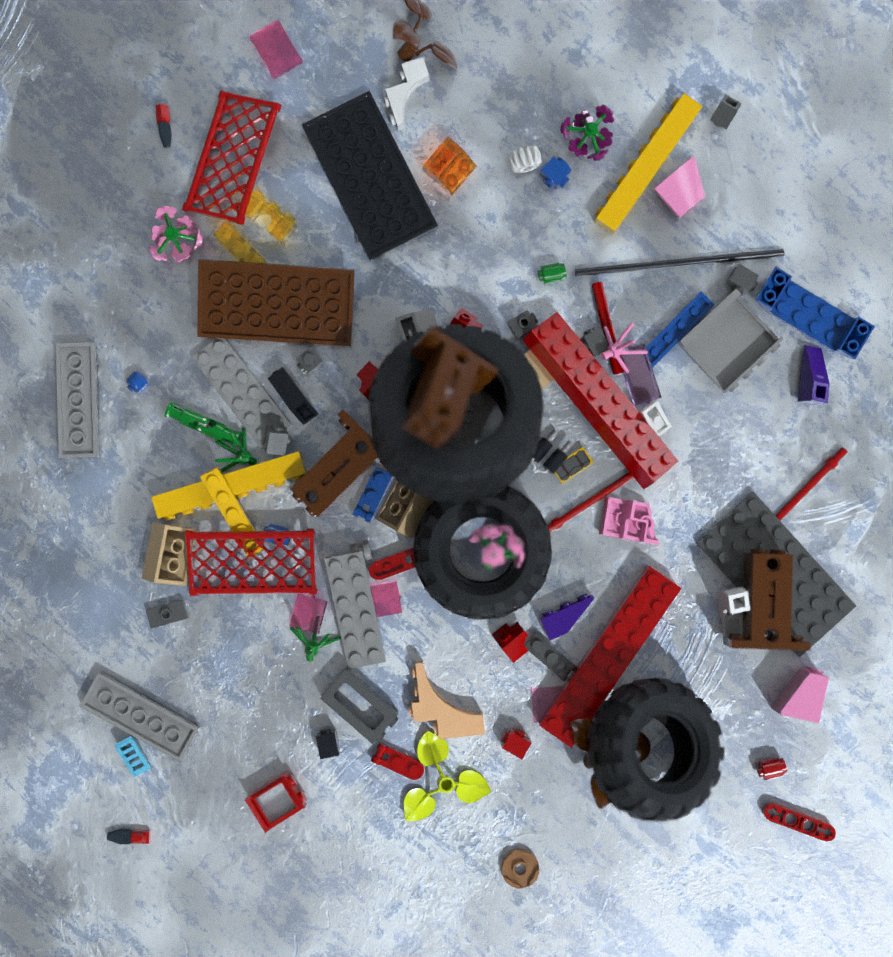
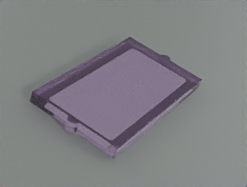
(641, 377)

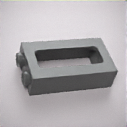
(390, 713)

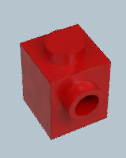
(515, 742)

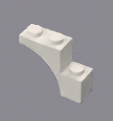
(414, 74)

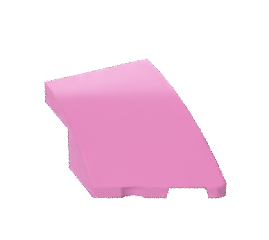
(682, 188)
(628, 521)

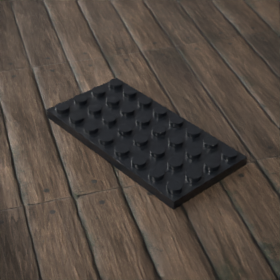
(370, 176)

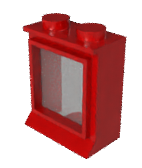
(276, 801)

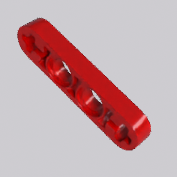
(799, 820)

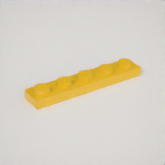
(229, 505)

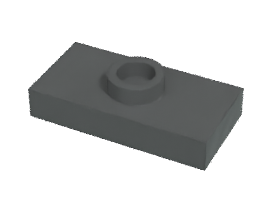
(167, 614)

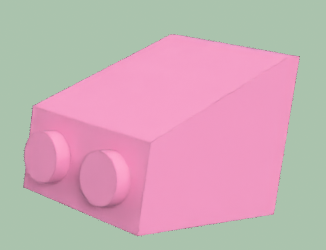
(803, 695)

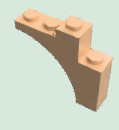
(451, 721)

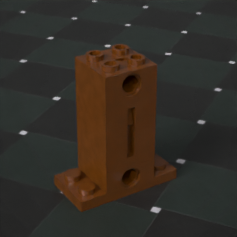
(444, 386)
(336, 469)
(769, 603)

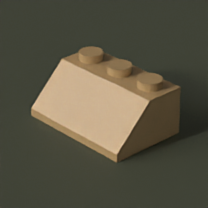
(402, 509)
(167, 555)

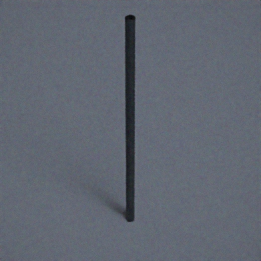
(679, 262)

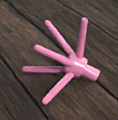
(615, 350)

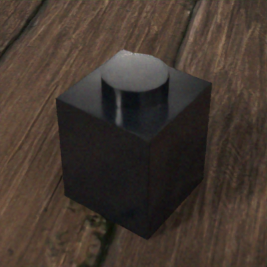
(328, 743)

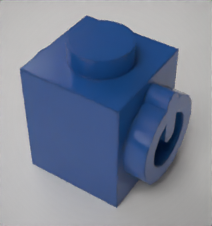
(555, 173)

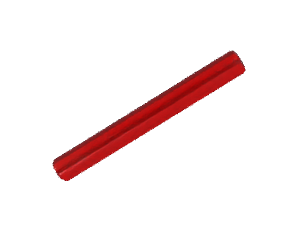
(605, 319)

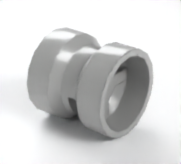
(365, 546)

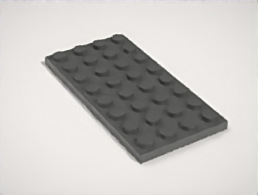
(815, 596)

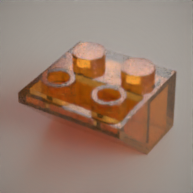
(449, 166)

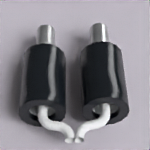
(557, 457)

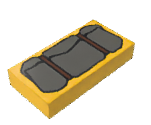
(573, 464)

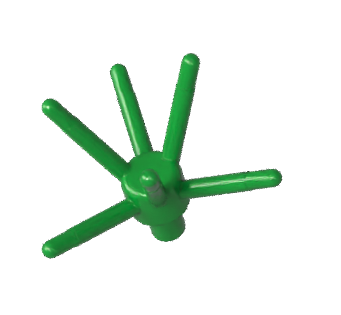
(242, 456)
(312, 646)

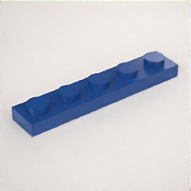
(678, 328)

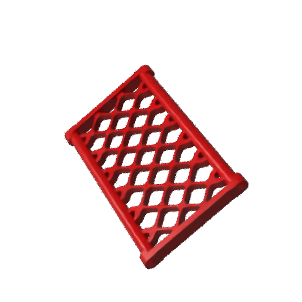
(211, 143)
(225, 588)

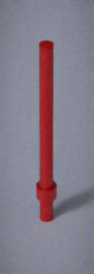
(830, 464)
(557, 522)

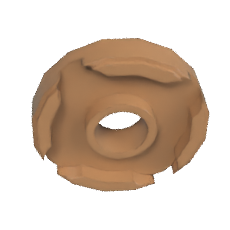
(516, 857)

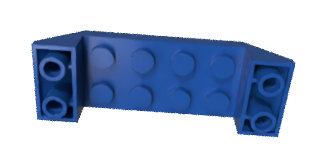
(813, 315)

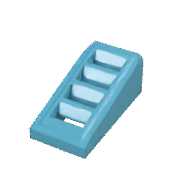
(127, 759)

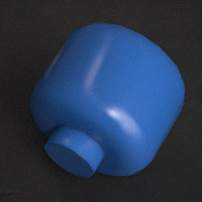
(136, 382)

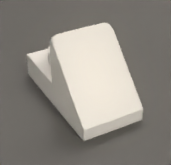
(656, 418)

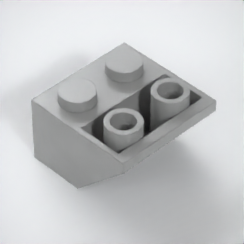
(415, 322)

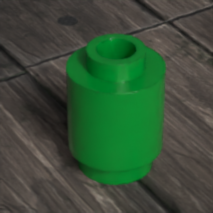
(552, 273)

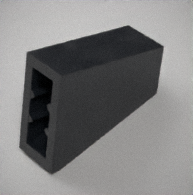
(292, 396)

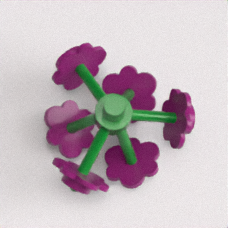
(584, 123)

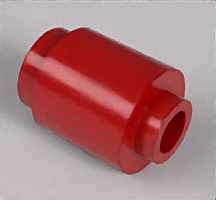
(771, 768)

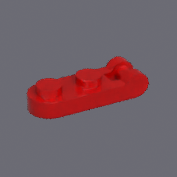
(391, 565)
(398, 762)

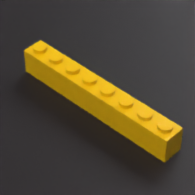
(650, 160)
(240, 481)

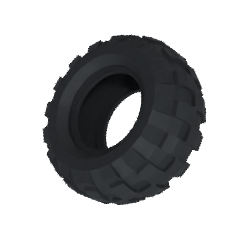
(485, 598)
(694, 743)

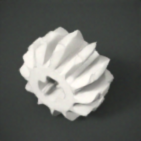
(525, 159)

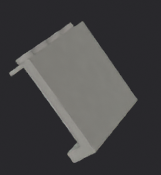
(729, 342)

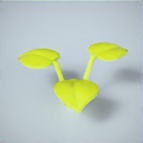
(469, 789)

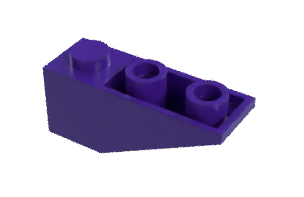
(814, 377)
(562, 620)

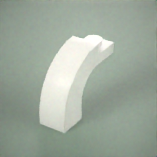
(730, 608)

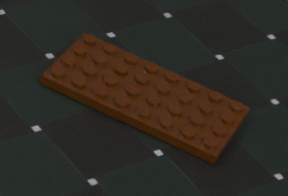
(275, 302)

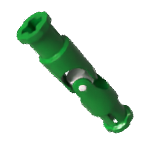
(200, 423)

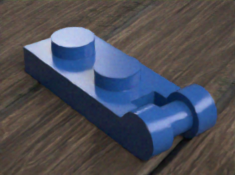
(373, 494)

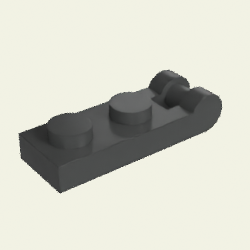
(549, 656)

